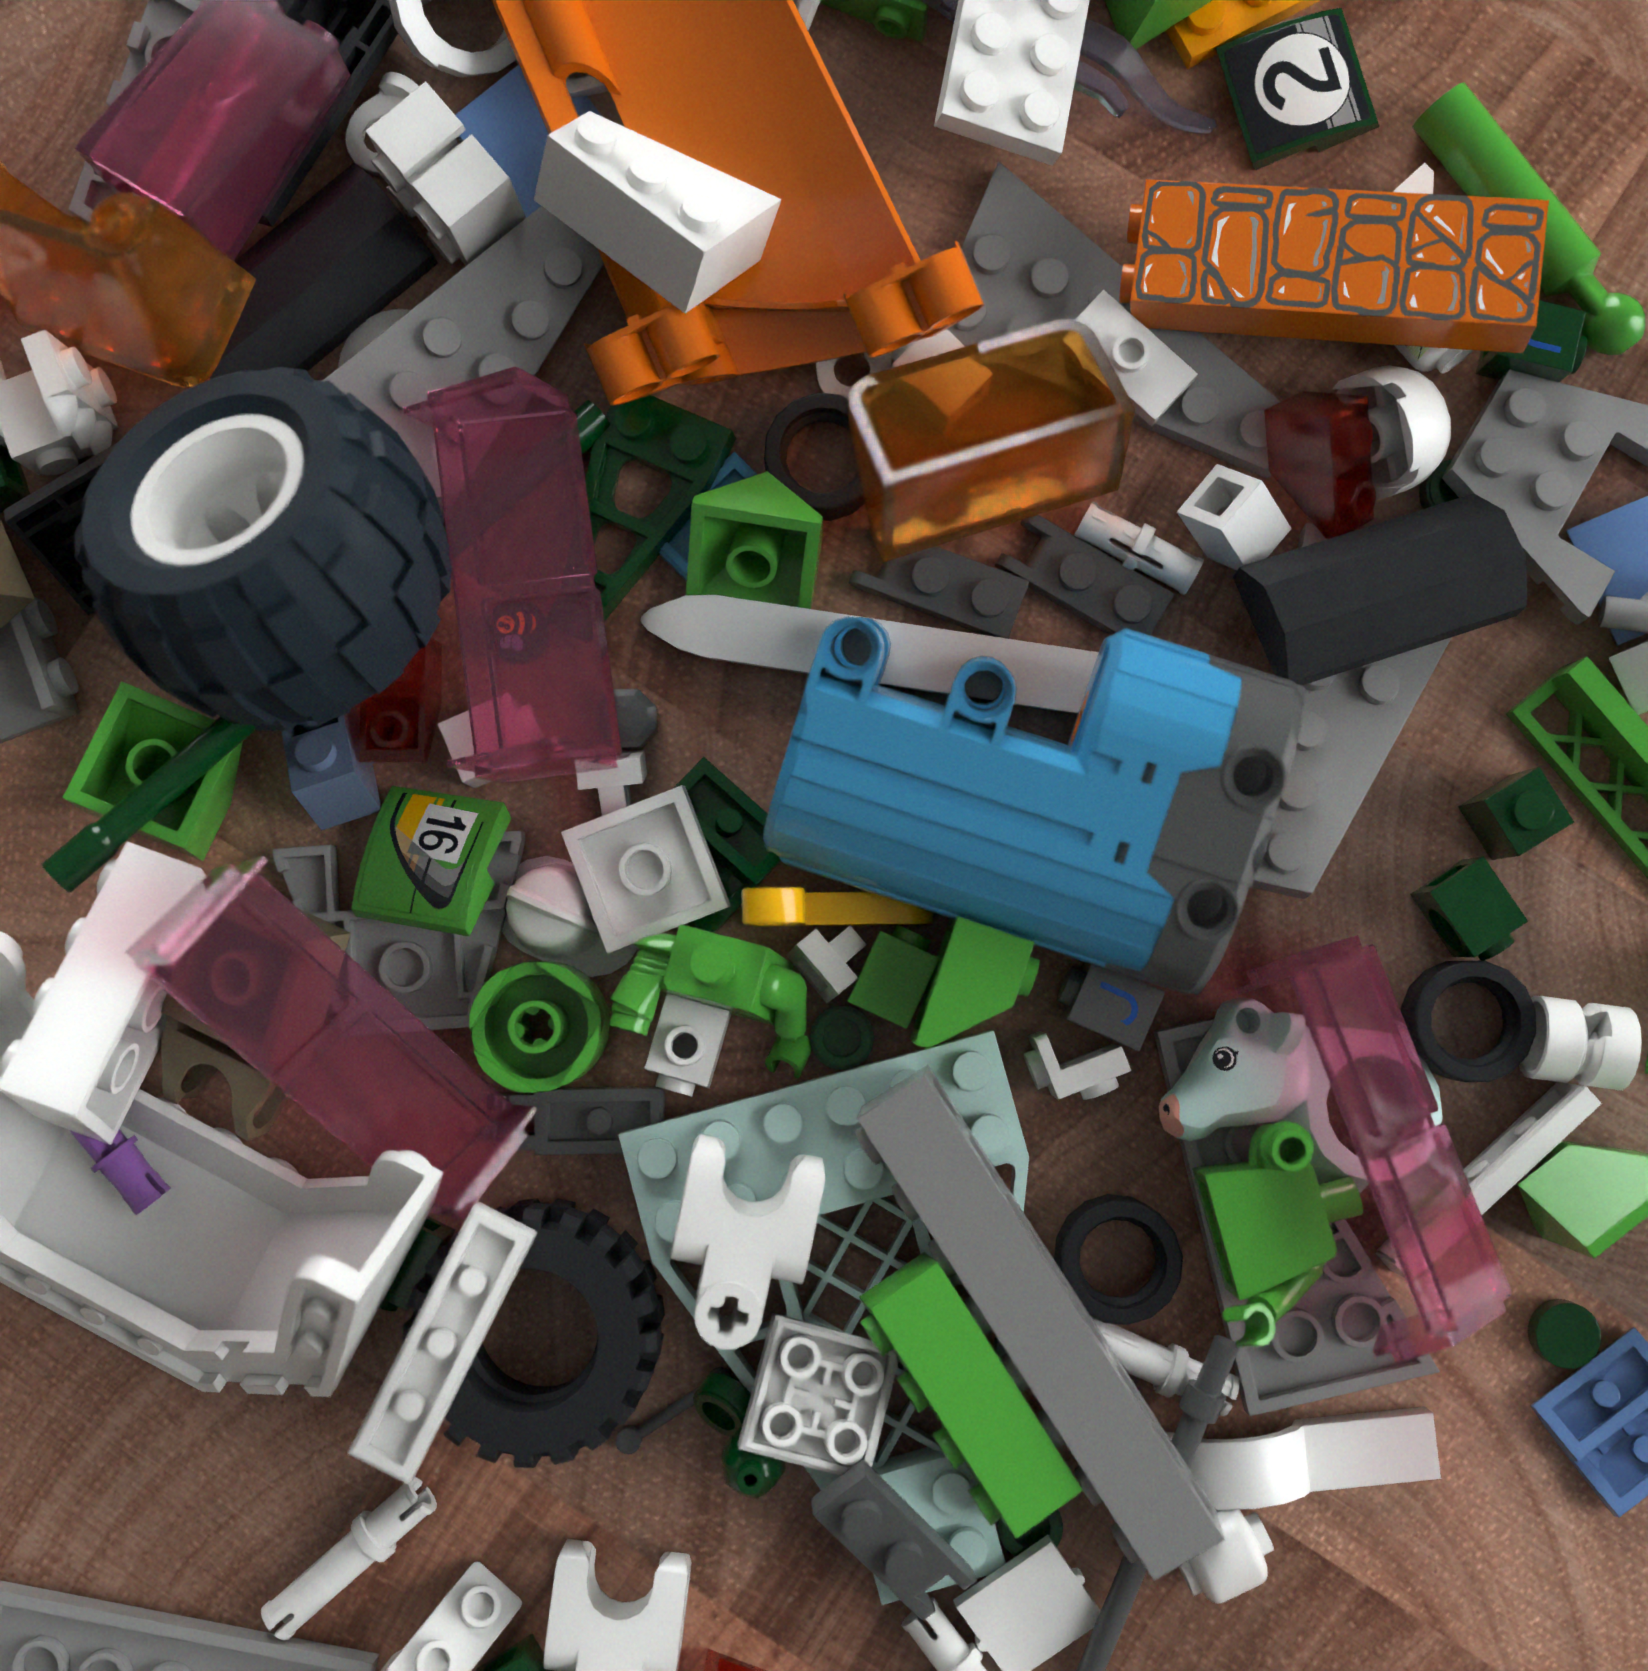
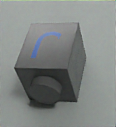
(1109, 1004)

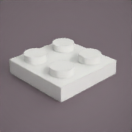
(645, 868)

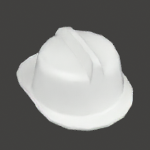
(553, 919)

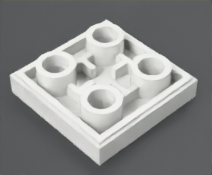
(817, 1397)

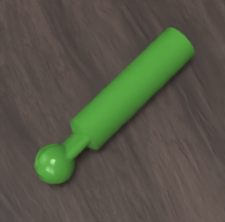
(1490, 165)

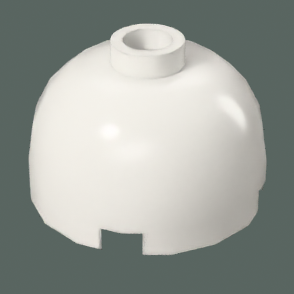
(1407, 425)

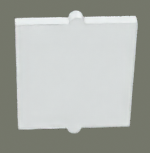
(1029, 1608)

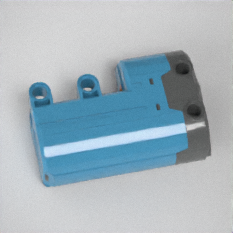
(1096, 848)

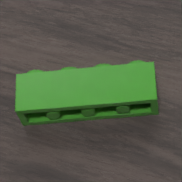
(970, 1395)

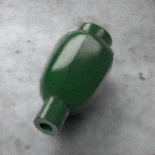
(749, 1472)

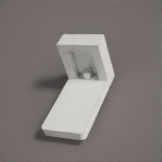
(460, 1625)

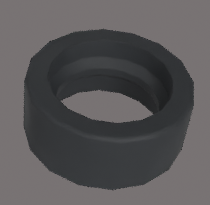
(787, 423)
(1517, 1020)
(1168, 1258)

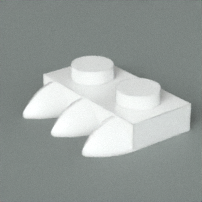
(72, 391)

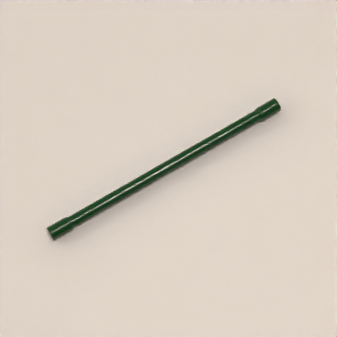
(102, 839)

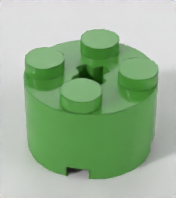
(504, 1033)

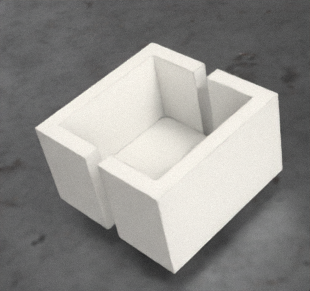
(446, 184)

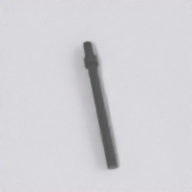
(1200, 1407)

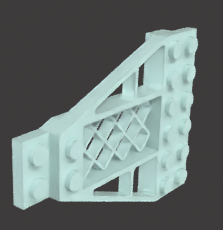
(821, 1121)

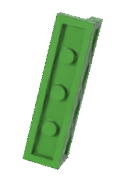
(1612, 727)

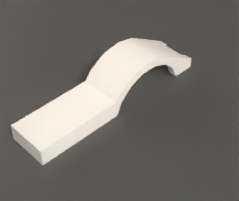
(1318, 1457)

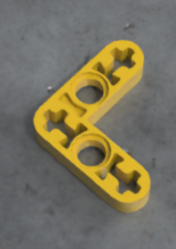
(799, 908)

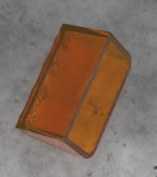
(988, 435)

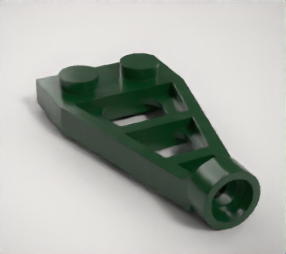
(669, 442)

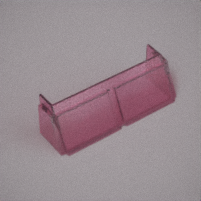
(523, 578)
(329, 1032)
(1401, 1150)

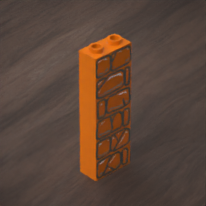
(1337, 264)

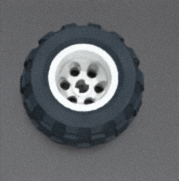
(265, 549)

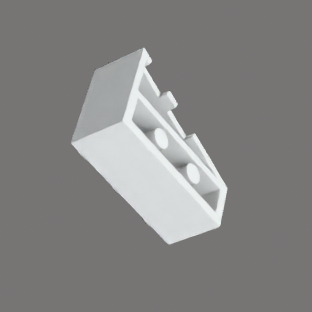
(654, 208)

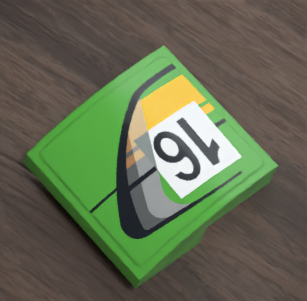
(429, 860)

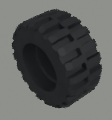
(628, 1316)

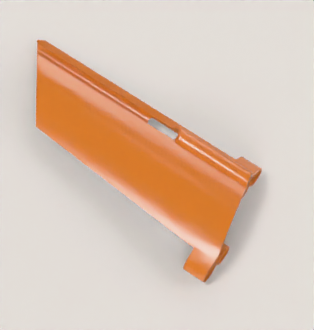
(756, 102)

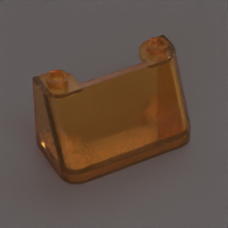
(123, 287)

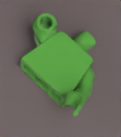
(722, 974)
(1272, 1225)

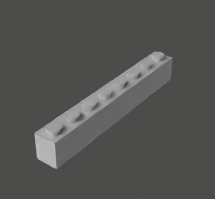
(1040, 1324)

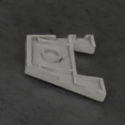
(1533, 459)
(422, 968)

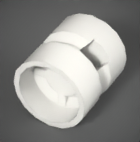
(1589, 1043)

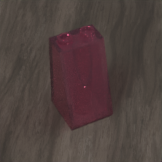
(219, 116)

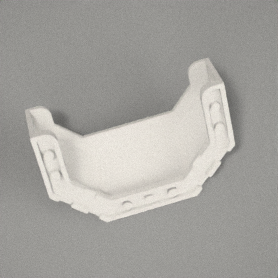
(226, 1272)

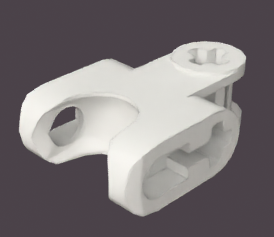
(743, 1240)
(609, 1635)

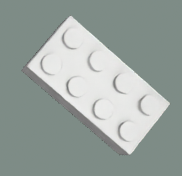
(100, 1013)

